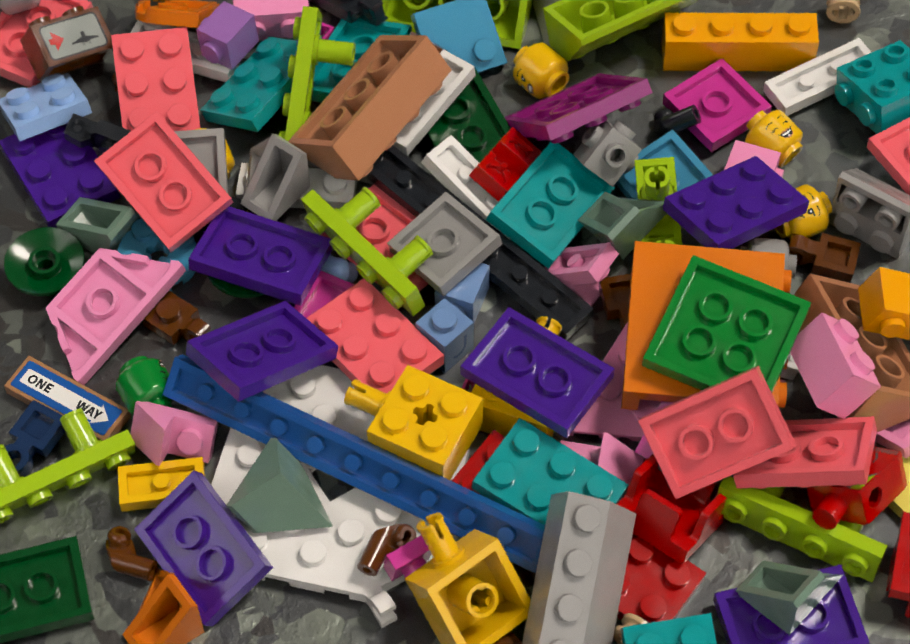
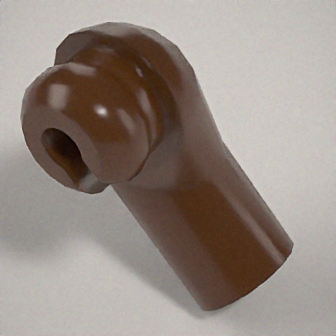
(381, 544)
(124, 557)

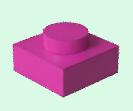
(407, 558)

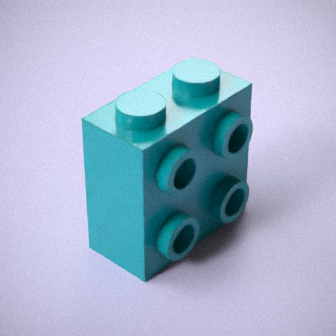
(877, 86)

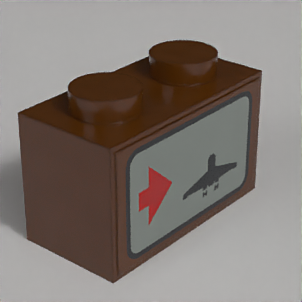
(67, 41)

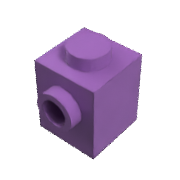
(227, 35)

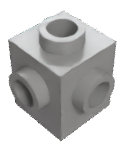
(608, 150)

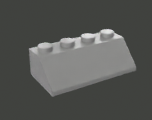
(579, 571)

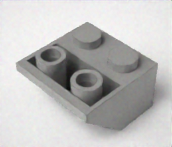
(871, 212)

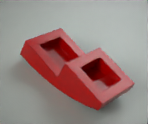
(505, 164)

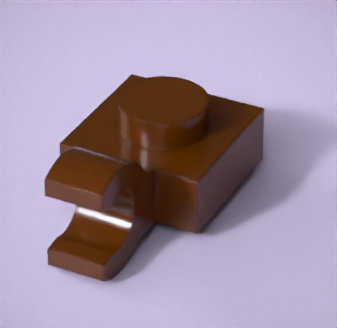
(831, 256)
(615, 297)
(175, 319)

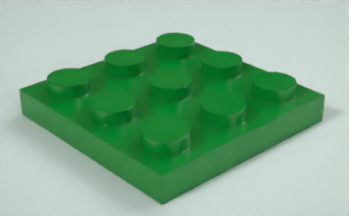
(724, 327)

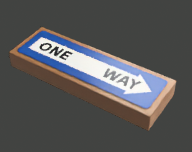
(62, 394)

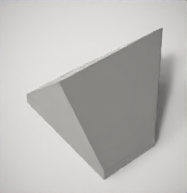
(275, 177)

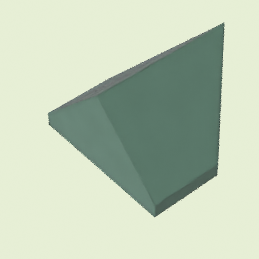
(622, 220)
(98, 223)
(278, 494)
(785, 592)

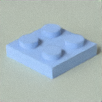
(43, 105)

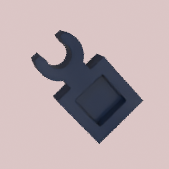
(34, 433)

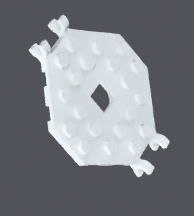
(329, 555)

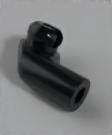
(667, 120)

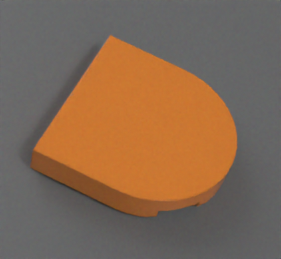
(175, 12)

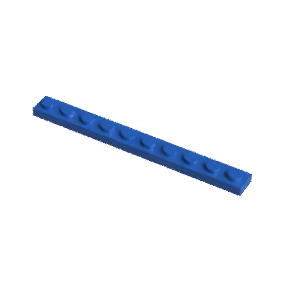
(357, 462)

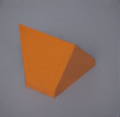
(165, 614)

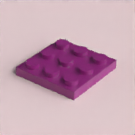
(579, 105)

